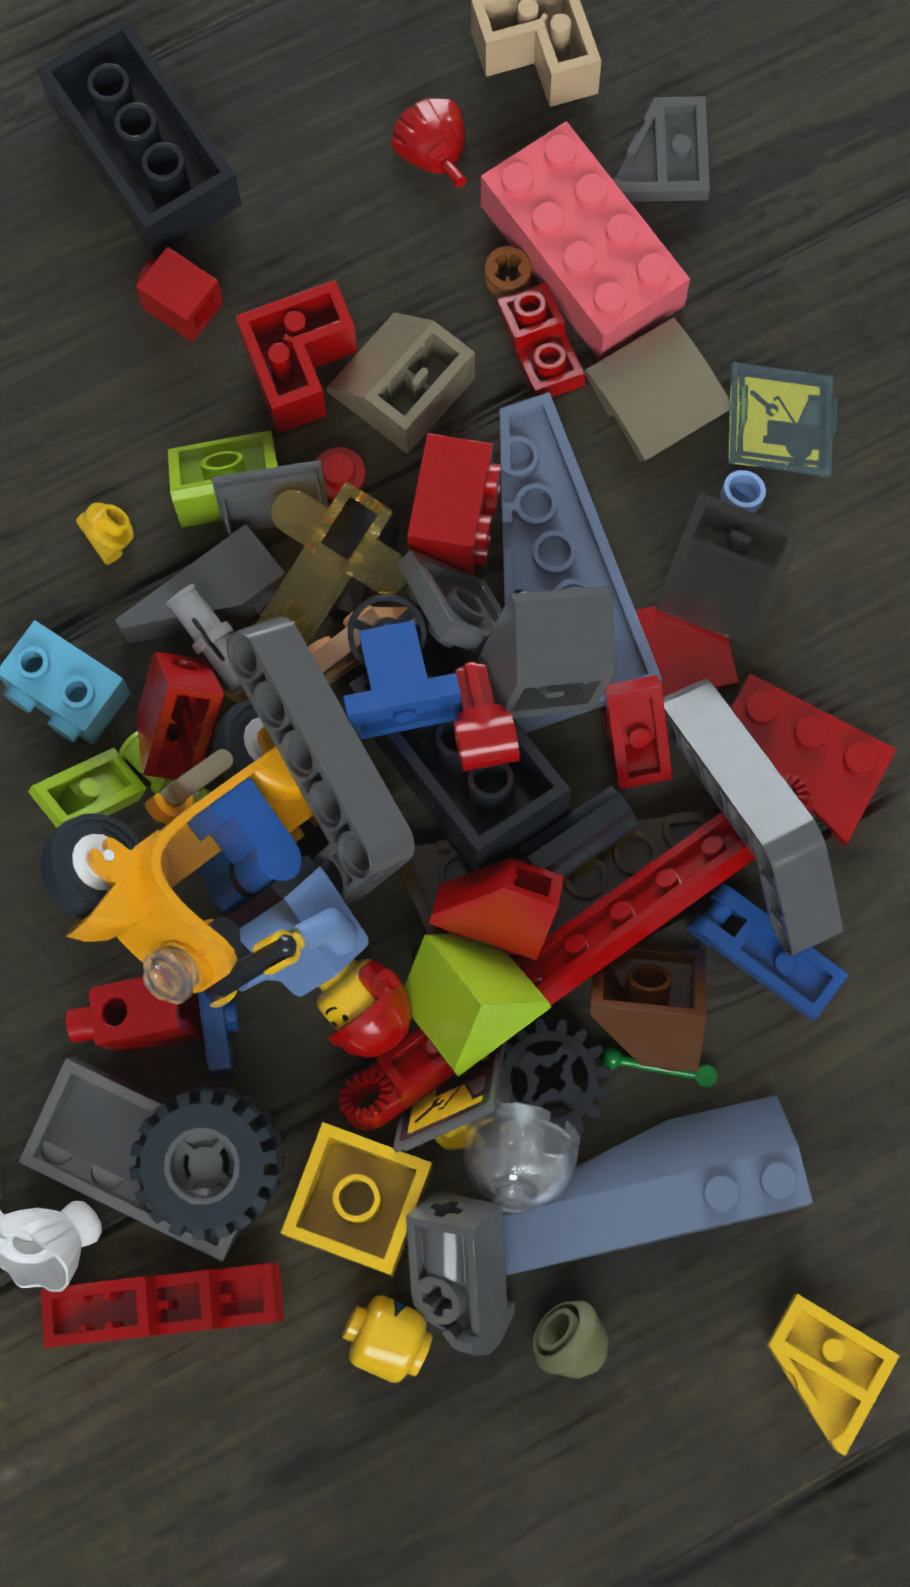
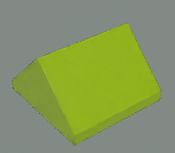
(195, 465)
(469, 997)

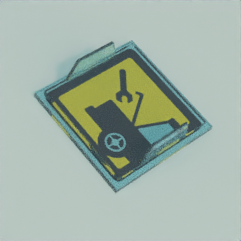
(781, 419)

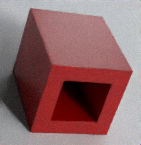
(179, 293)

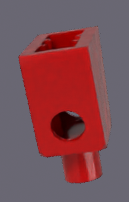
(178, 696)
(130, 1018)

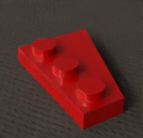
(826, 753)

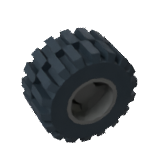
(207, 1162)

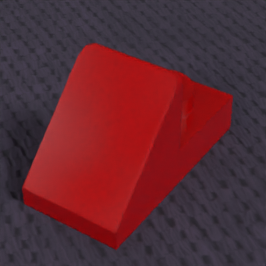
(637, 732)

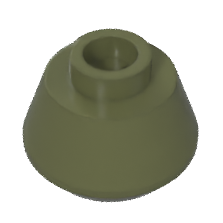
(570, 1340)

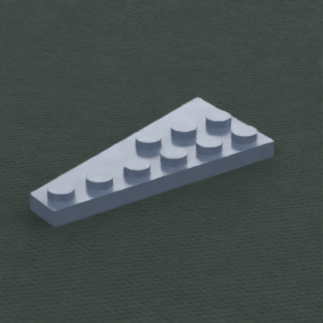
(556, 534)

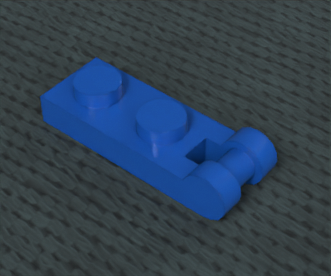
(802, 981)

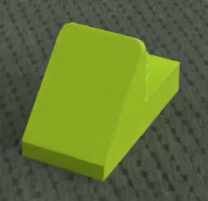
(93, 786)

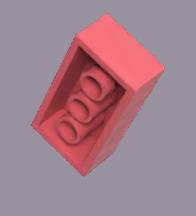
(584, 240)

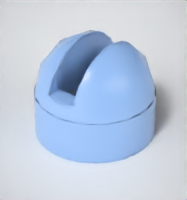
(743, 490)

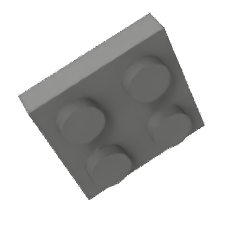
(454, 601)

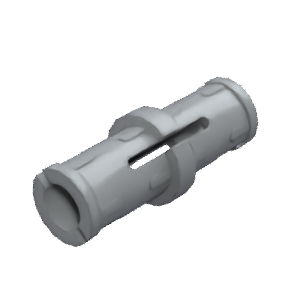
(206, 631)

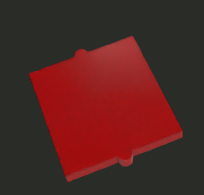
(686, 652)

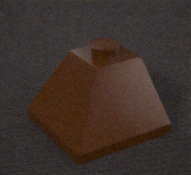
(654, 1004)

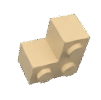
(542, 33)

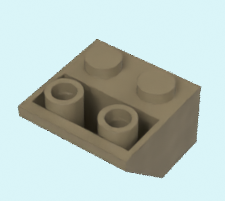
(405, 378)

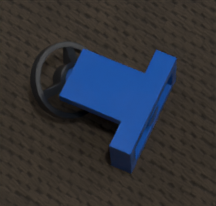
(400, 690)

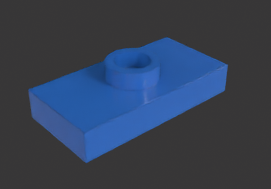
(216, 1027)

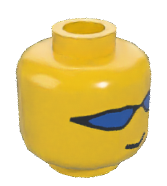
(387, 1339)

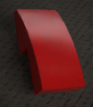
(541, 341)

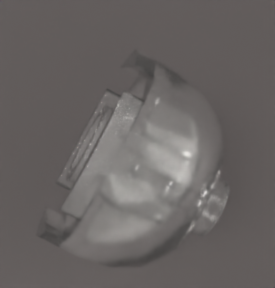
(520, 1156)

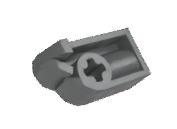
(460, 1270)

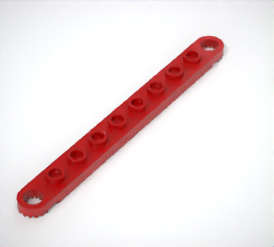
(571, 955)

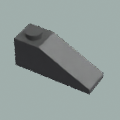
(232, 577)

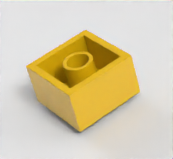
(357, 1199)

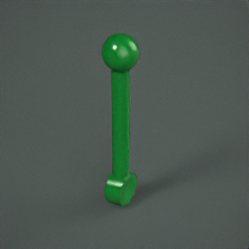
(704, 1078)

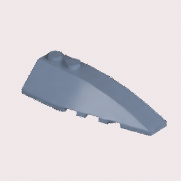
(666, 1185)

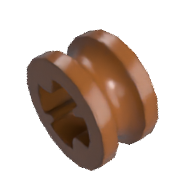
(507, 256)

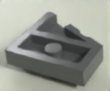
(668, 153)

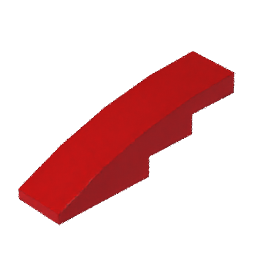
(162, 1305)

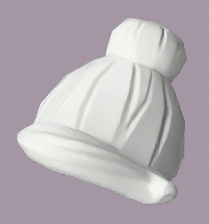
(45, 1245)

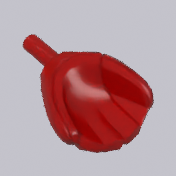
(432, 137)

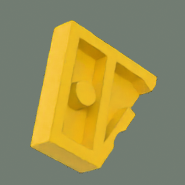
(830, 1368)

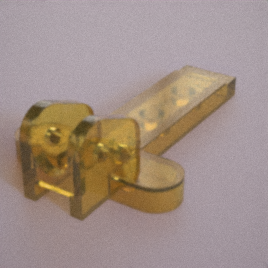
(319, 571)

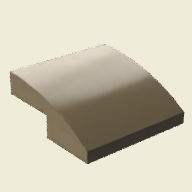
(658, 389)

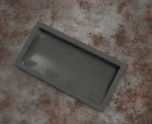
(88, 1140)

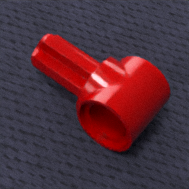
(483, 729)

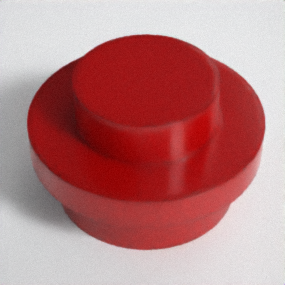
(341, 465)

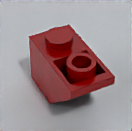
(501, 906)

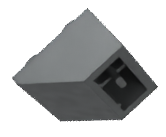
(551, 651)

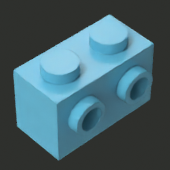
(63, 684)

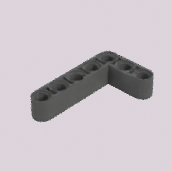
(323, 756)
(763, 813)

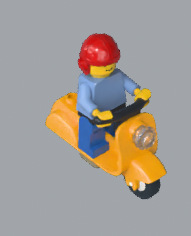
(249, 857)

